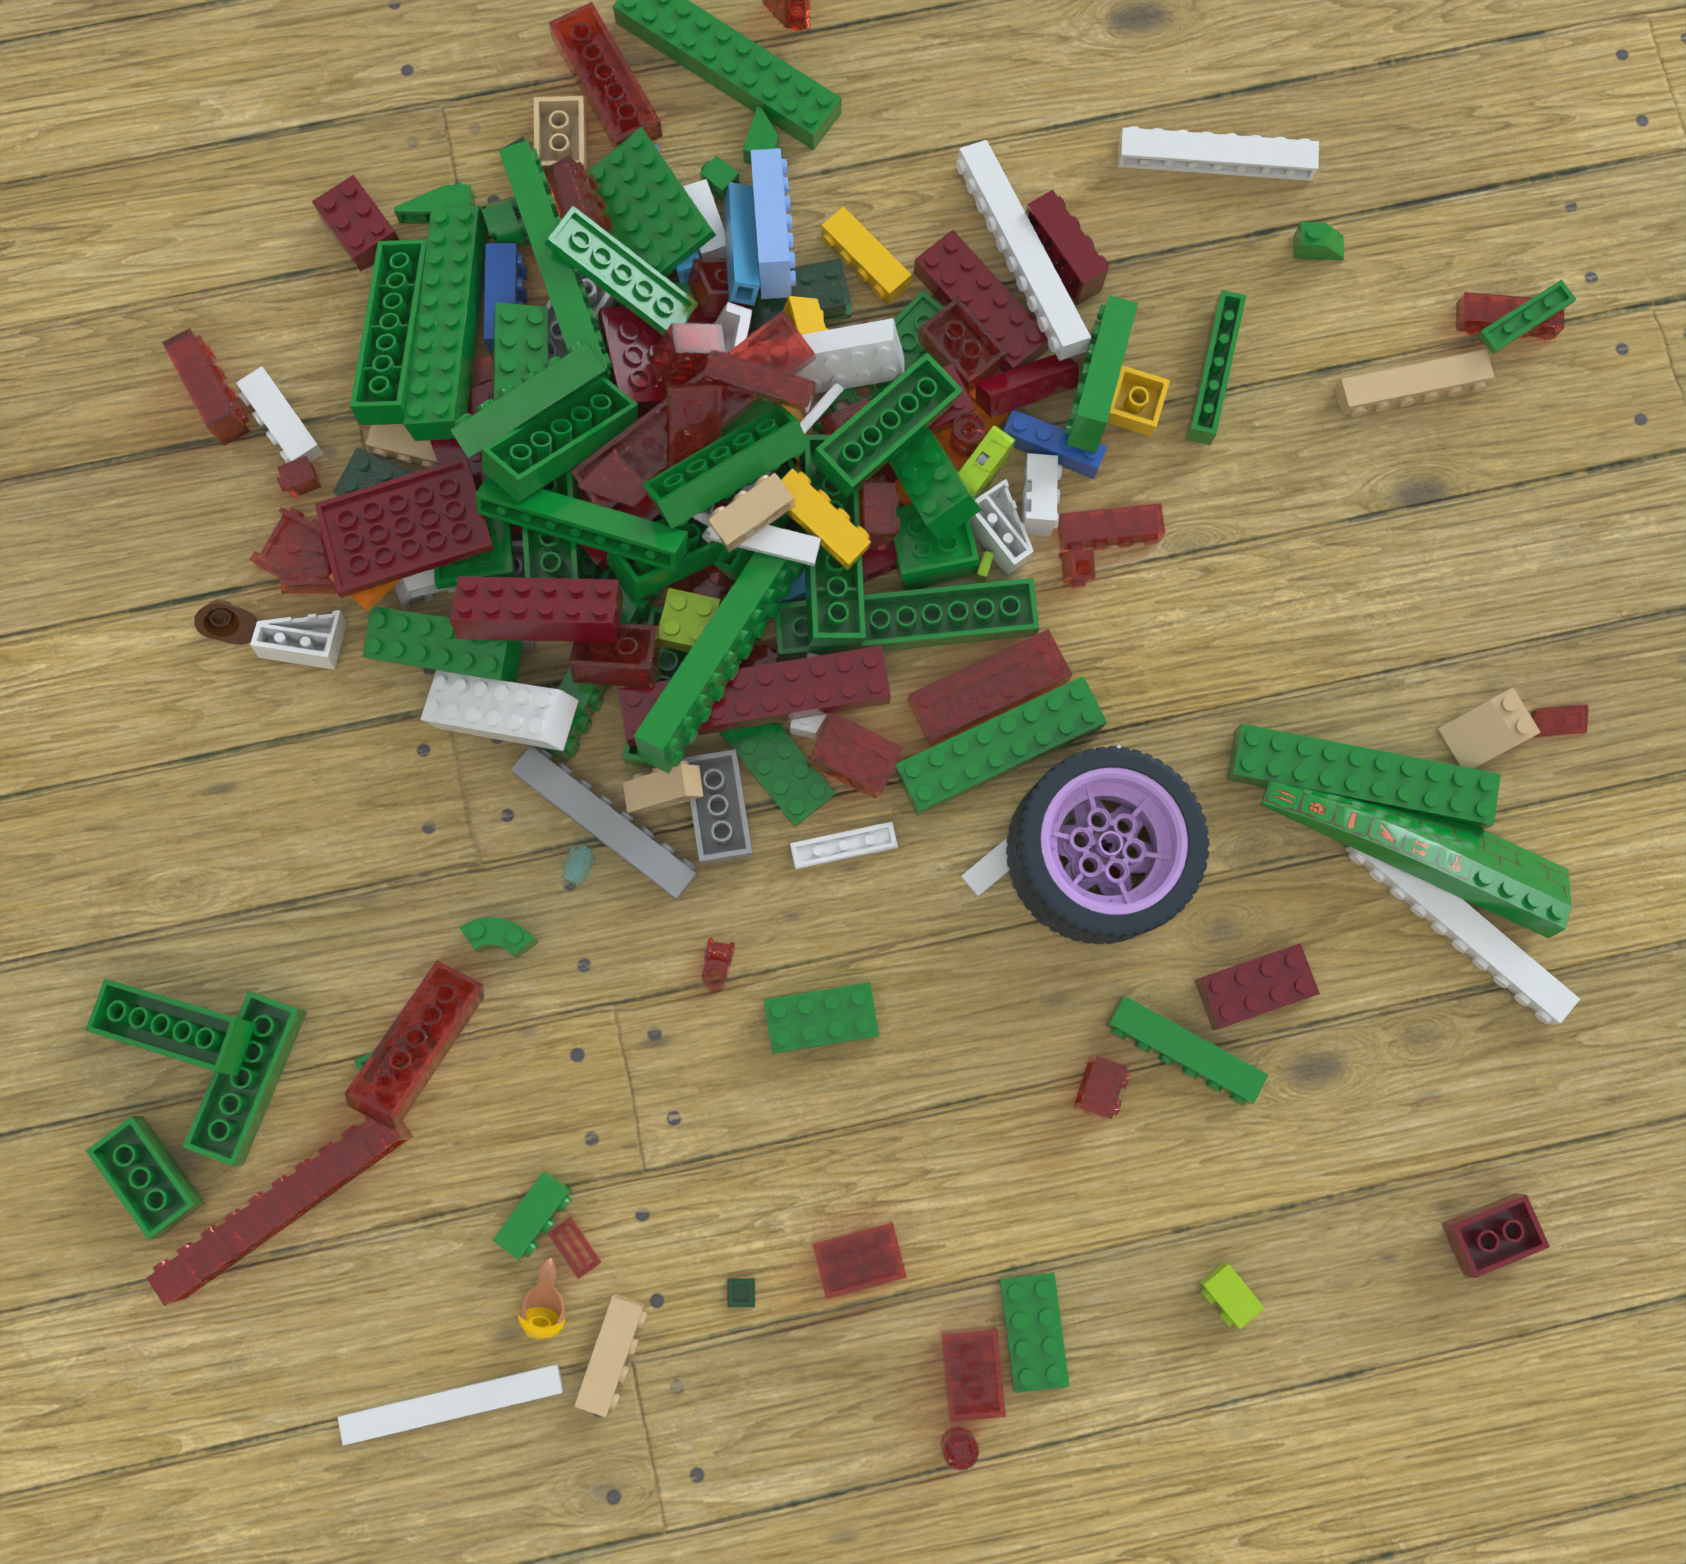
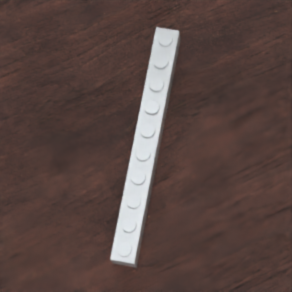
(1023, 251)
(1477, 938)

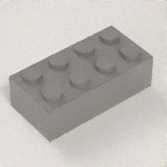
(721, 812)

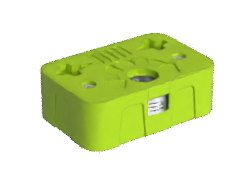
(987, 461)

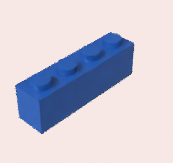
(1044, 438)

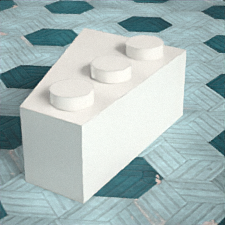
(1001, 530)

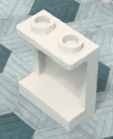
(735, 324)

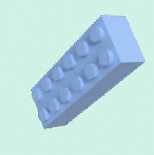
(773, 223)

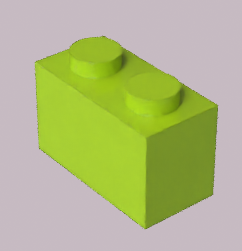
(1231, 1296)

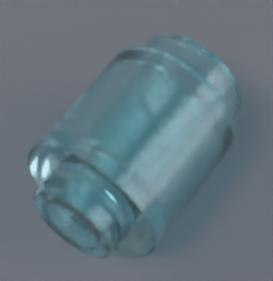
(578, 864)

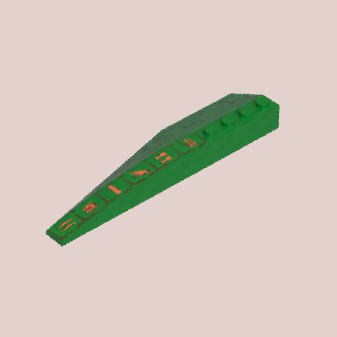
(1440, 853)

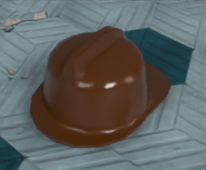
(225, 622)

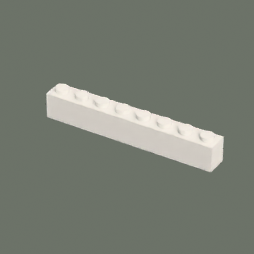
(1218, 153)

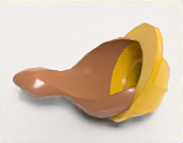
(543, 1306)

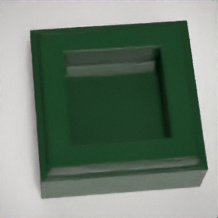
(741, 1292)

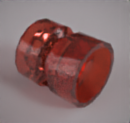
(967, 433)
(959, 1448)

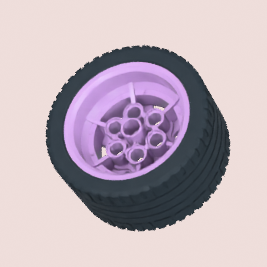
(1148, 796)

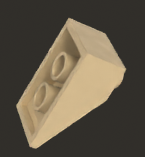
(1488, 730)

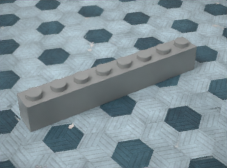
(605, 823)

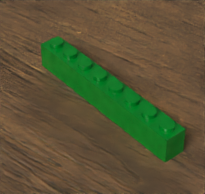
(586, 524)

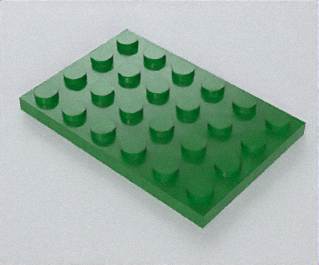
(649, 204)

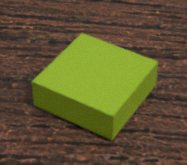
(984, 567)

